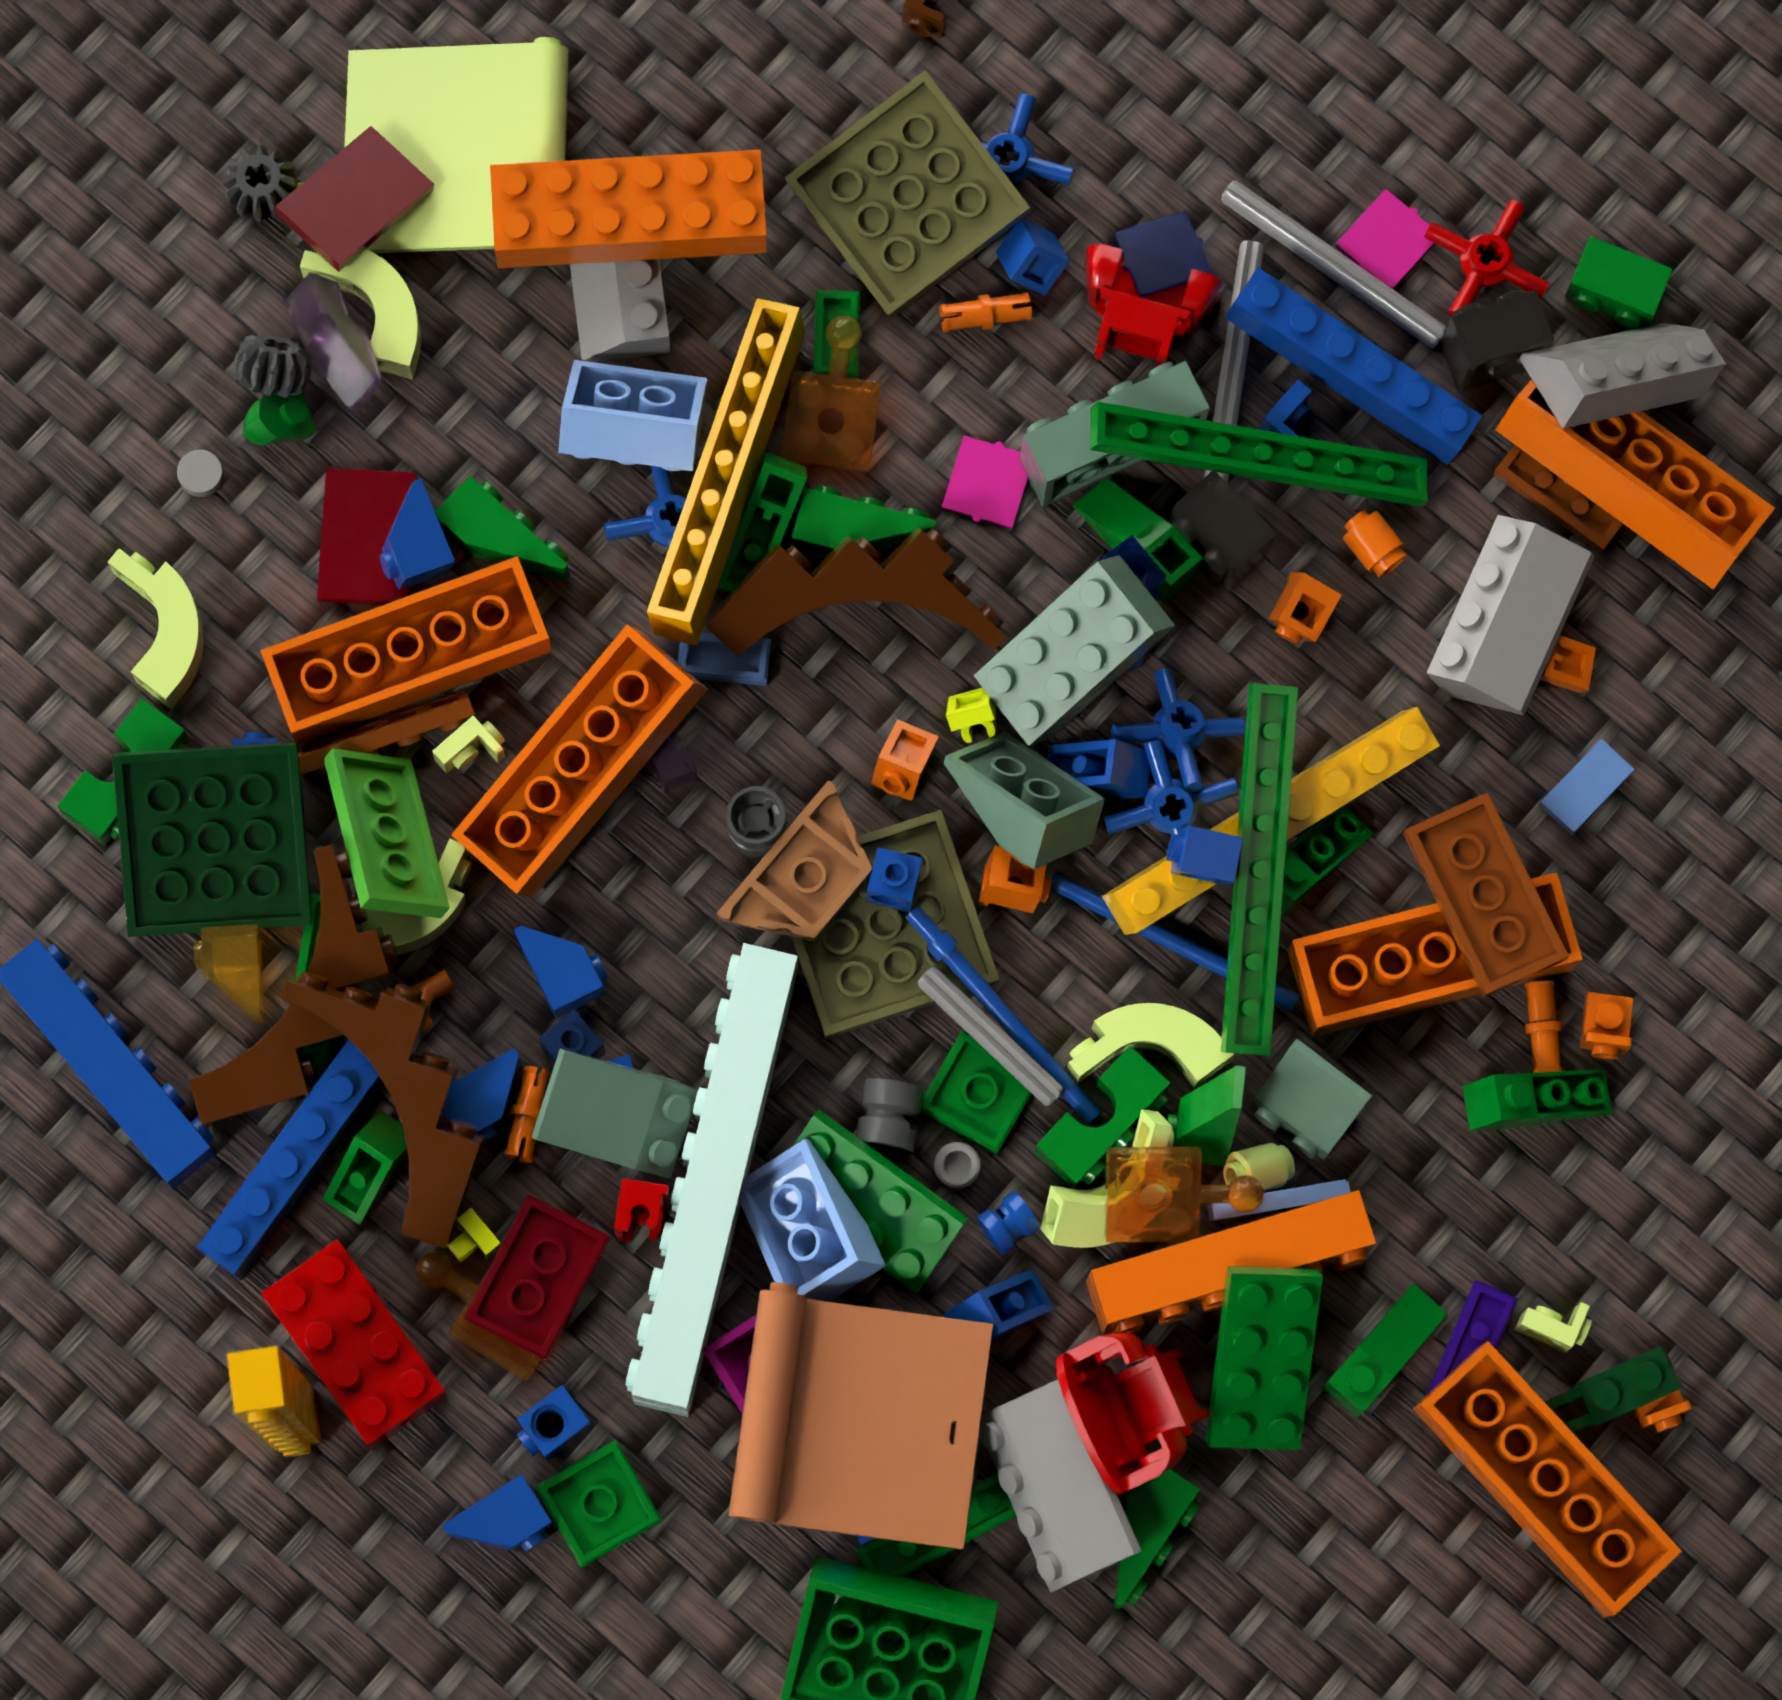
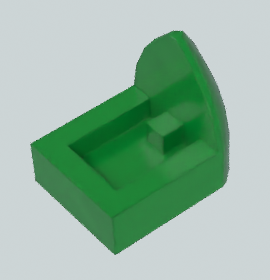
(278, 420)

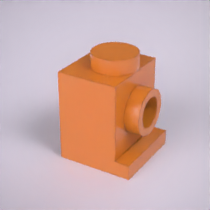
(1317, 604)
(1012, 883)

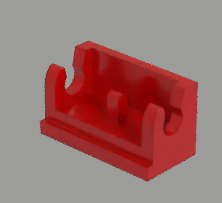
(640, 1202)

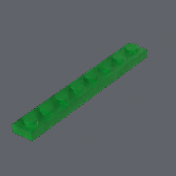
(1257, 454)
(1259, 869)

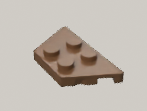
(804, 874)

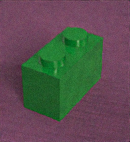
(1618, 284)

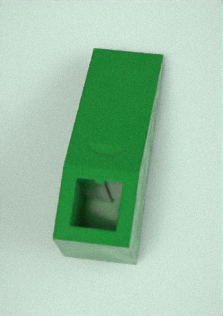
(1119, 515)
(828, 518)
(492, 533)
(1319, 854)
(1536, 1098)
(1153, 1514)

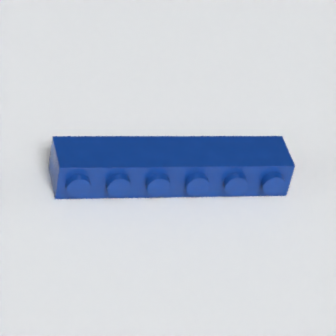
(1353, 366)
(105, 1063)
(292, 1162)

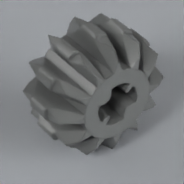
(257, 169)
(272, 365)

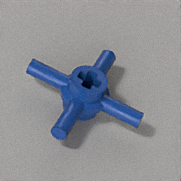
(1015, 142)
(653, 522)
(1180, 729)
(1156, 798)

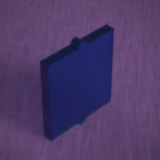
(1161, 253)

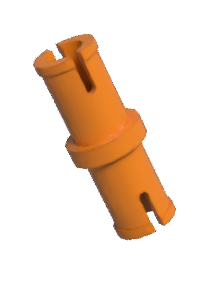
(985, 312)
(1543, 1026)
(526, 1114)

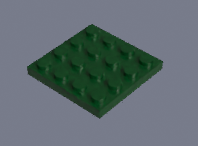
(212, 838)

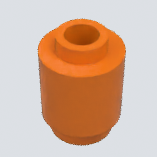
(1374, 543)

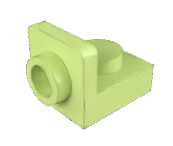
(461, 745)
(1546, 1327)

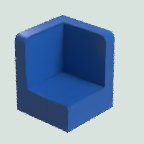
(1032, 256)

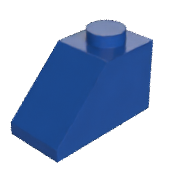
(416, 542)
(1104, 766)
(562, 970)
(486, 1095)
(1006, 1305)
(504, 1519)

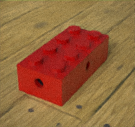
(354, 1344)

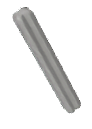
(990, 1036)

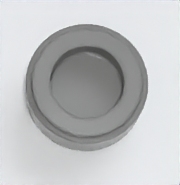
(200, 473)
(957, 1166)

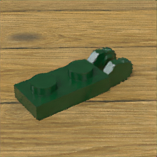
(1621, 1389)

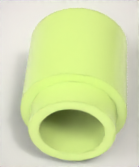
(1267, 1163)

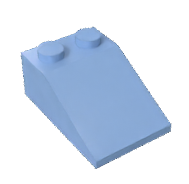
(808, 1225)

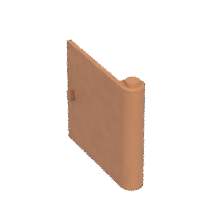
(857, 1420)

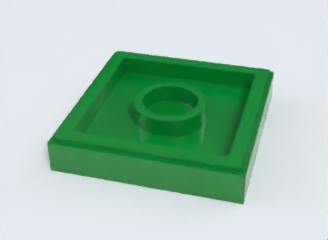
(975, 1095)
(598, 1504)

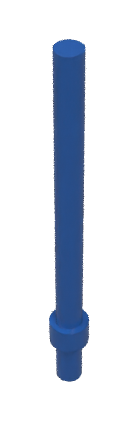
(1161, 935)
(943, 946)

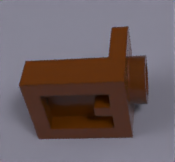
(923, 18)

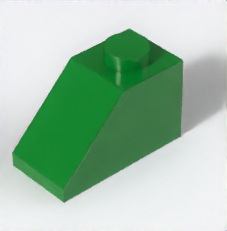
(368, 1167)

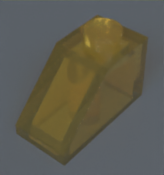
(234, 965)

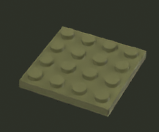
(908, 194)
(872, 956)

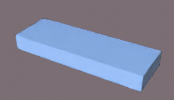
(1284, 1199)

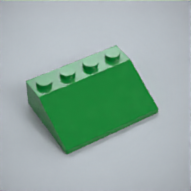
(886, 1638)

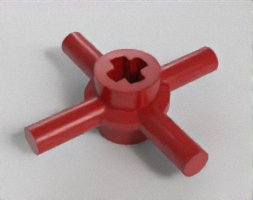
(1492, 245)

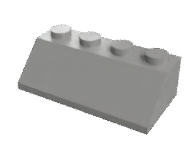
(620, 310)
(1624, 372)
(1509, 615)
(1055, 1489)

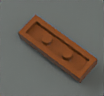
(1557, 499)

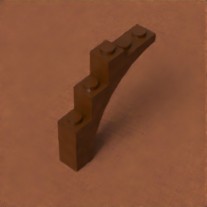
(911, 575)
(388, 1035)
(276, 1064)

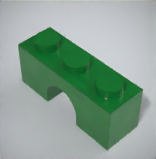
(92, 801)
(1078, 1150)

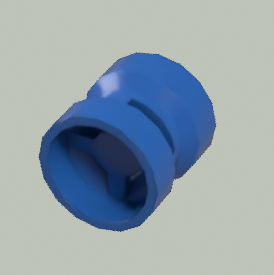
(1008, 1222)

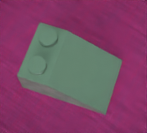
(1026, 799)
(1309, 1101)
(615, 1113)

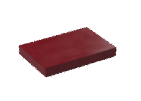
(354, 198)
(355, 524)
(537, 1278)

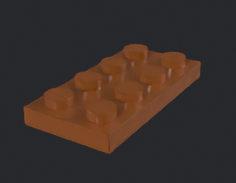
(1485, 894)

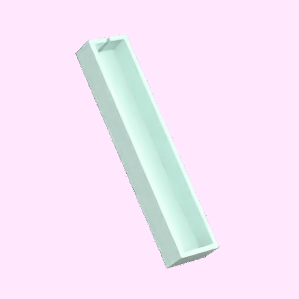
(709, 1195)

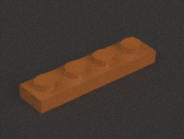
(401, 727)

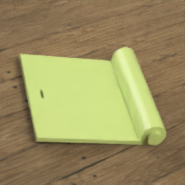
(453, 119)

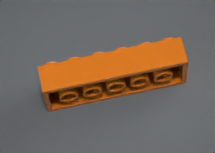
(628, 208)
(1645, 482)
(406, 650)
(579, 762)
(1400, 964)
(1194, 1272)
(1547, 1480)

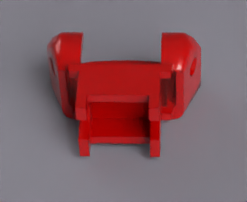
(1146, 323)
(1128, 1409)

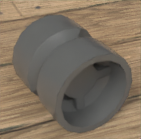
(755, 820)
(889, 1115)

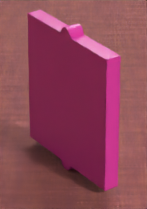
(1386, 239)
(986, 483)

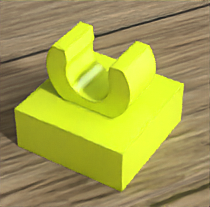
(969, 710)
(475, 1236)

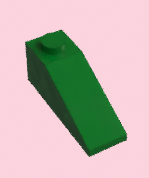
(764, 516)
(1210, 1116)
(1385, 1351)

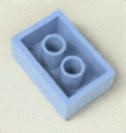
(632, 415)

